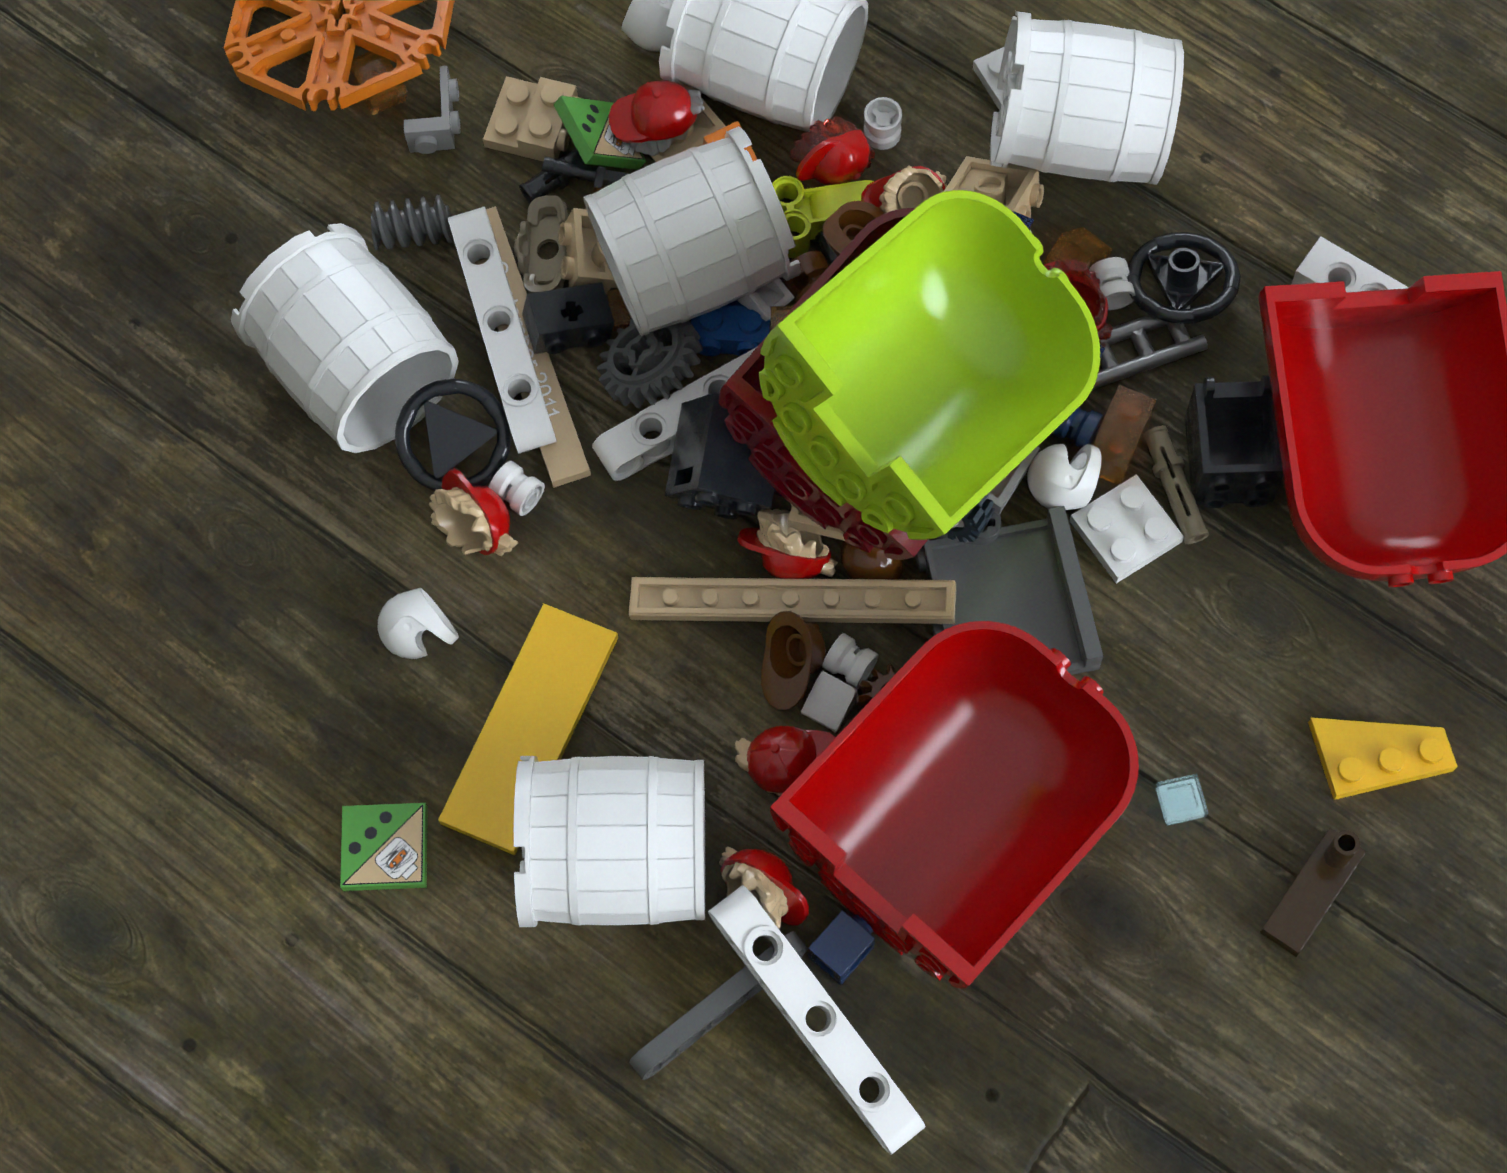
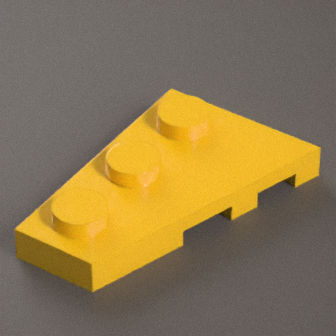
(1378, 755)

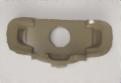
(542, 226)

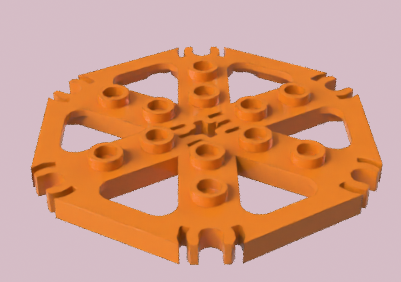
(332, 46)

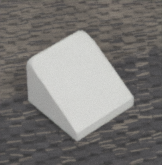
(769, 295)
(829, 701)

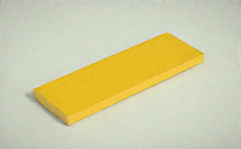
(530, 718)

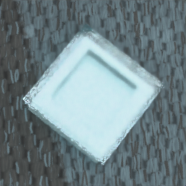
(1181, 799)

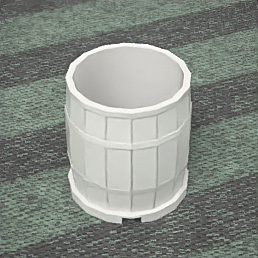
(767, 55)
(1087, 100)
(692, 232)
(342, 335)
(610, 840)

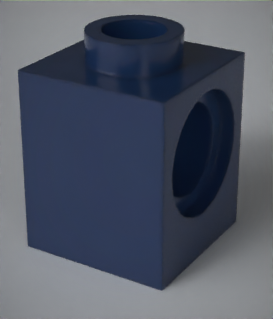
(842, 946)

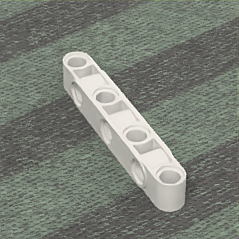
(508, 348)
(626, 450)
(838, 1044)

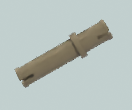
(1159, 444)

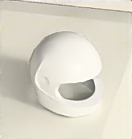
(647, 24)
(1060, 484)
(405, 620)

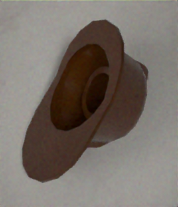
(847, 223)
(790, 657)

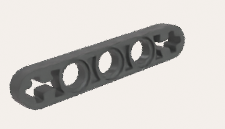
(703, 1016)

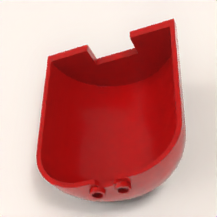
(1393, 423)
(963, 795)

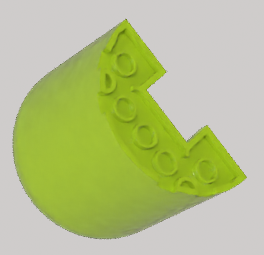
(930, 365)

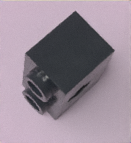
(568, 318)

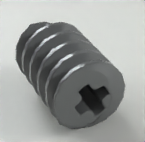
(410, 222)

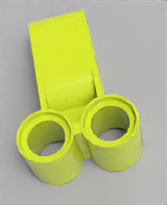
(812, 207)

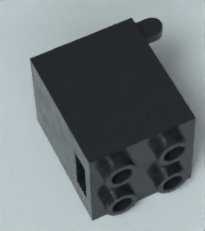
(1233, 443)
(713, 467)

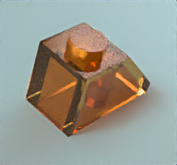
(1122, 432)

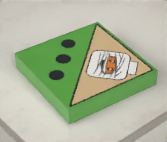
(590, 131)
(384, 846)

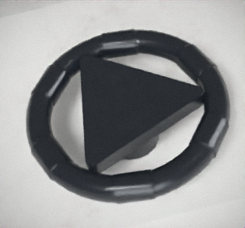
(1184, 277)
(452, 434)

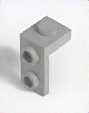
(436, 133)

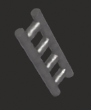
(1147, 357)

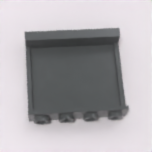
(1024, 581)

